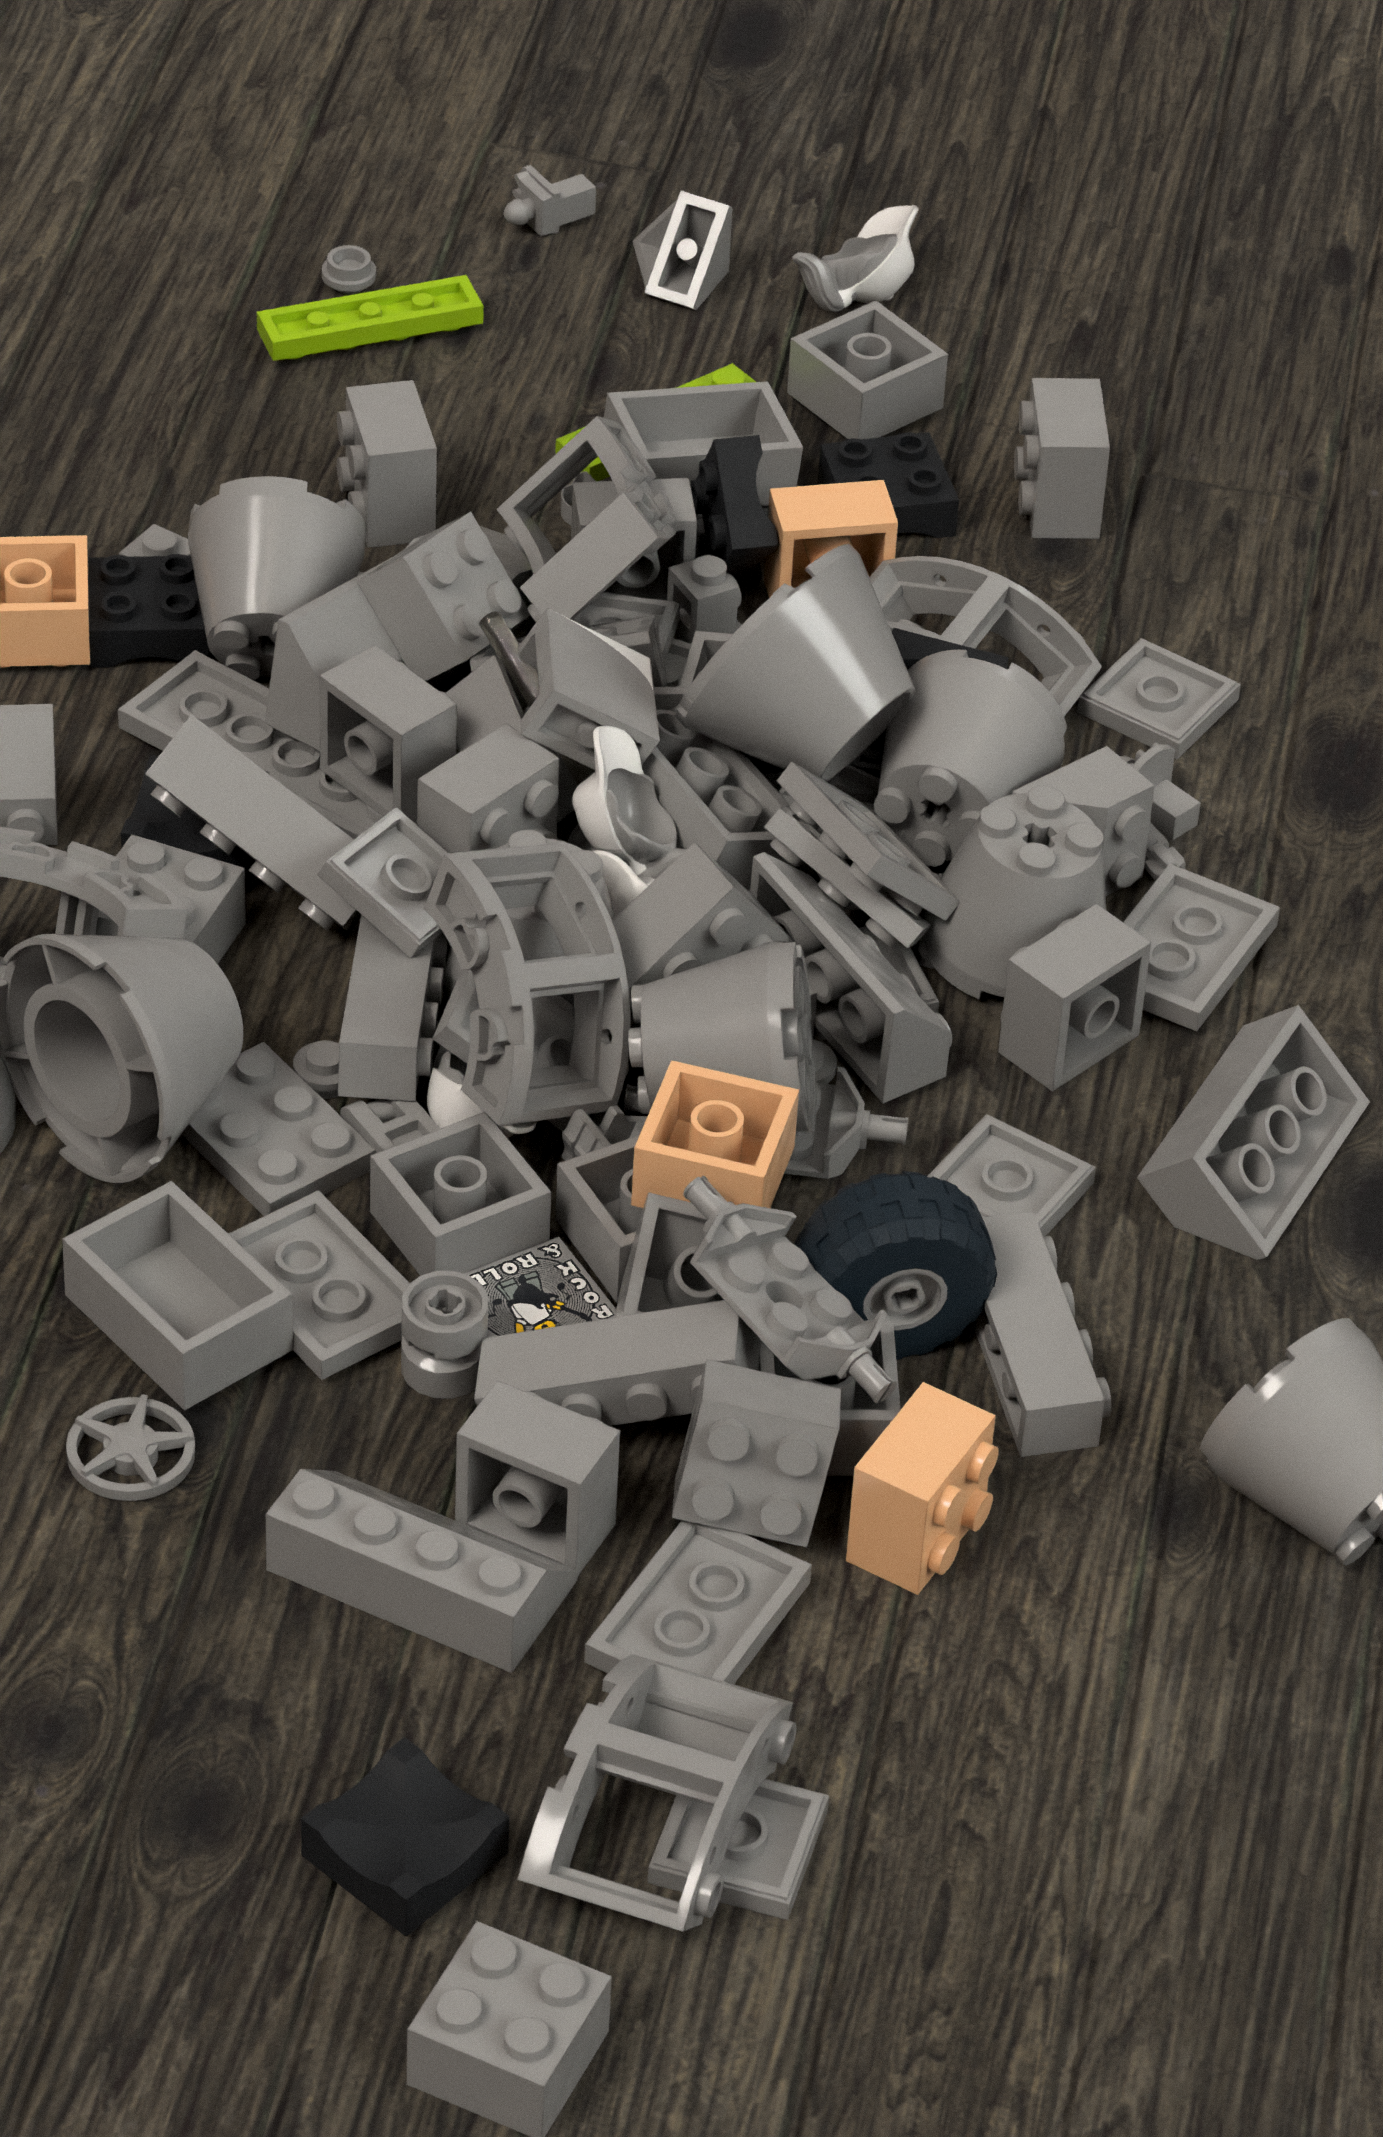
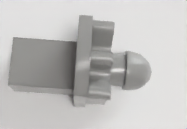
(549, 205)
(1172, 808)

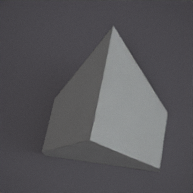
(685, 250)

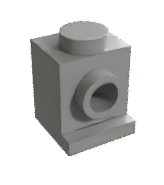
(705, 597)

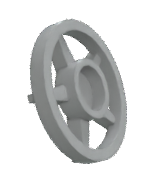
(130, 1448)

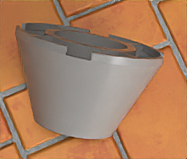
(805, 674)
(116, 1043)

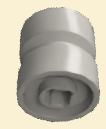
(443, 1333)

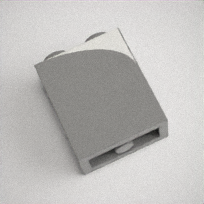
(584, 686)

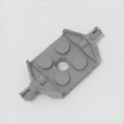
(839, 1130)
(782, 1294)

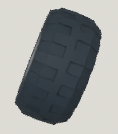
(906, 1250)

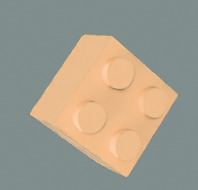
(824, 517)
(44, 601)
(716, 1128)
(921, 1489)

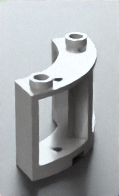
(610, 543)
(986, 603)
(92, 883)
(470, 909)
(673, 1736)

